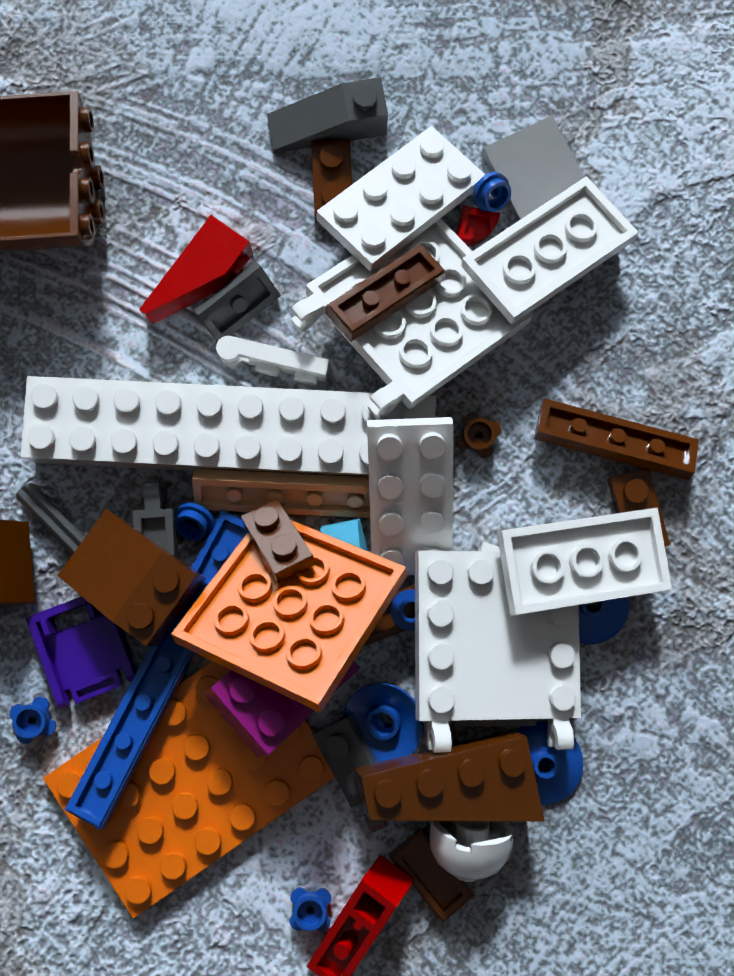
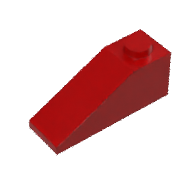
(202, 269)
(361, 920)

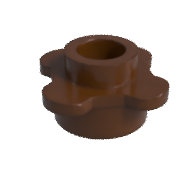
(488, 430)

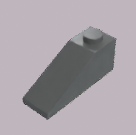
(339, 113)

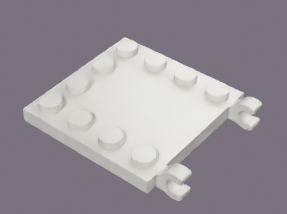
(428, 337)
(484, 661)

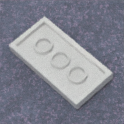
(400, 198)
(548, 250)
(410, 487)
(583, 561)

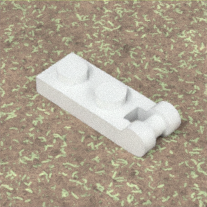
(272, 360)

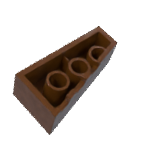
(474, 782)

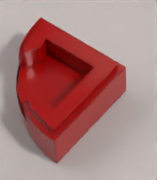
(476, 224)

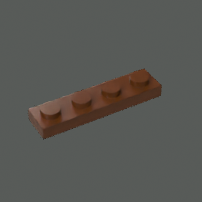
(616, 439)

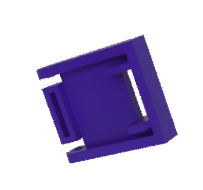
(82, 656)

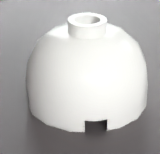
(471, 847)

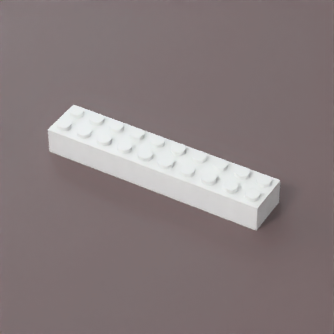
(200, 426)

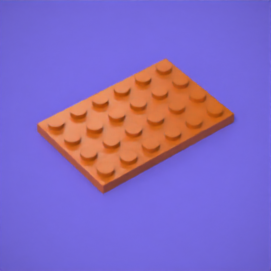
(190, 795)

